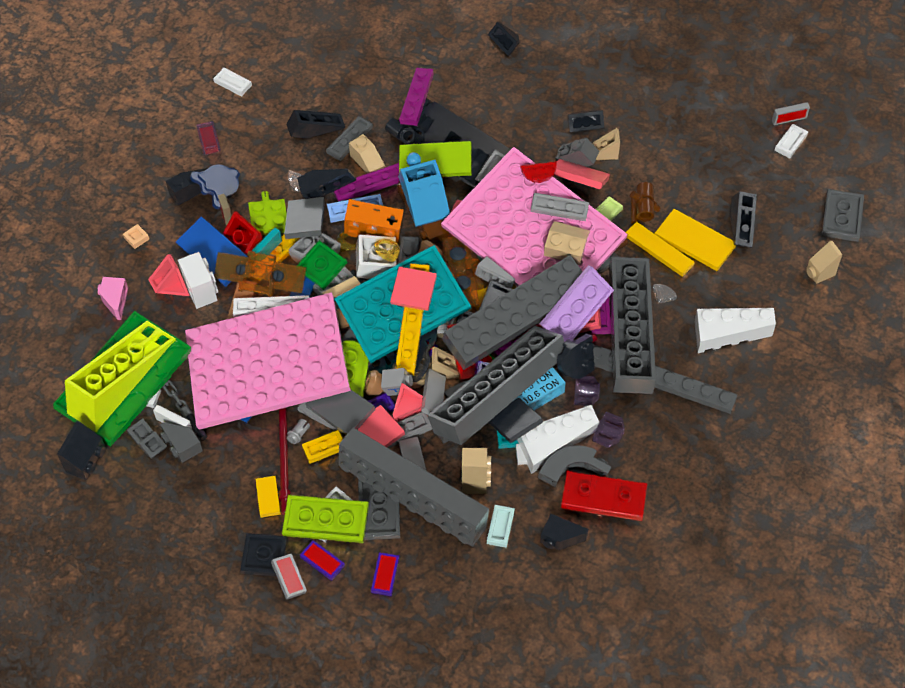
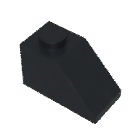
(562, 533)

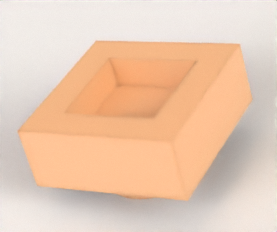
(136, 236)

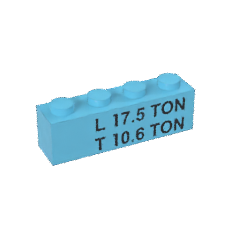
(543, 390)

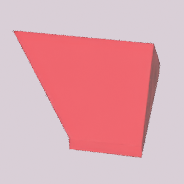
(168, 278)
(407, 403)

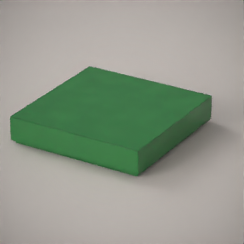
(322, 264)

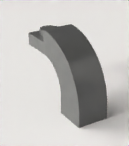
(569, 458)

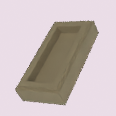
(225, 209)

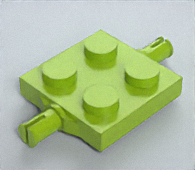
(268, 214)

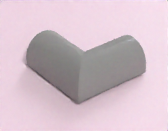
(305, 244)

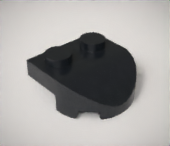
(577, 357)

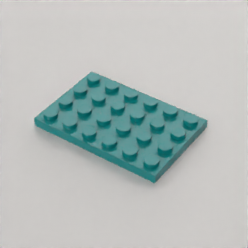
(379, 323)

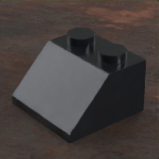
(81, 451)

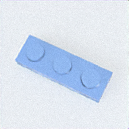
(338, 209)

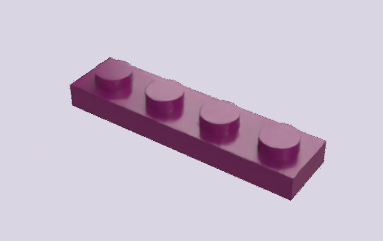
(416, 96)
(369, 183)

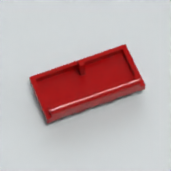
(604, 496)

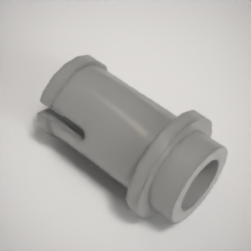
(297, 432)

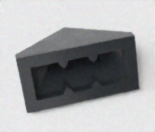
(504, 38)
(586, 120)

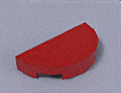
(539, 172)

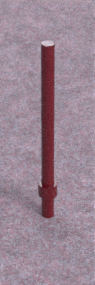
(284, 492)

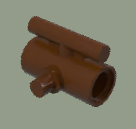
(643, 203)

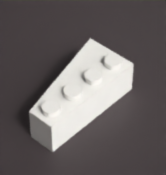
(731, 326)
(557, 434)

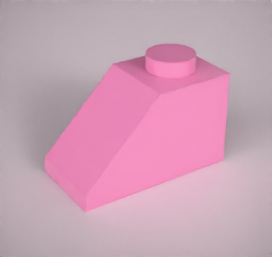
(113, 294)

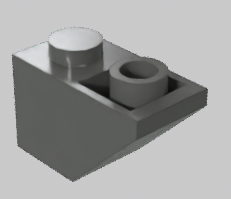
(578, 152)
(182, 441)

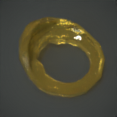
(345, 246)
(389, 255)

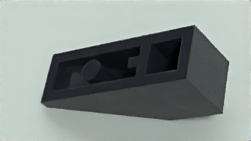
(311, 123)
(322, 182)
(182, 188)
(743, 218)

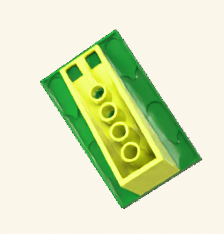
(122, 377)

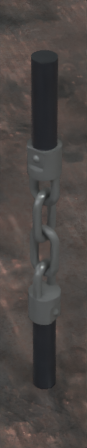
(186, 412)

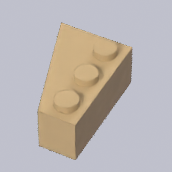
(475, 470)

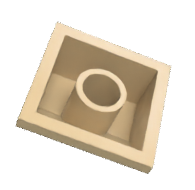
(566, 241)

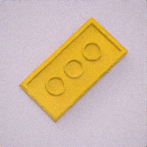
(695, 239)

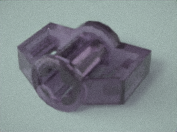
(590, 390)
(609, 430)

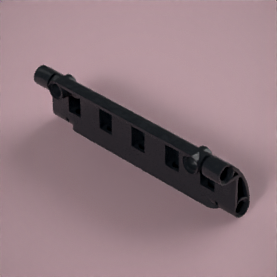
(443, 126)

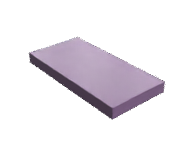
(578, 304)

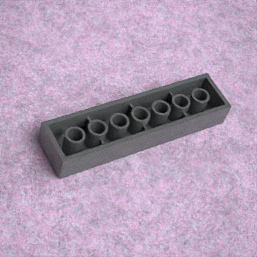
(510, 314)
(632, 326)
(496, 385)
(413, 487)

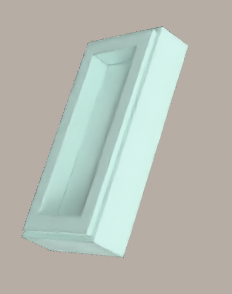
(500, 526)

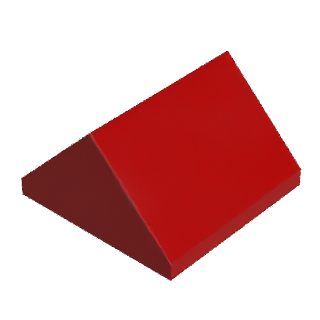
(242, 233)

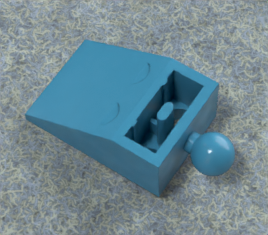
(423, 195)

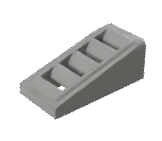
(490, 270)

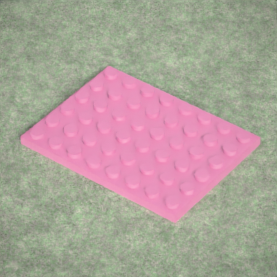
(499, 222)
(266, 361)

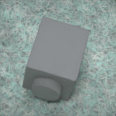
(393, 379)

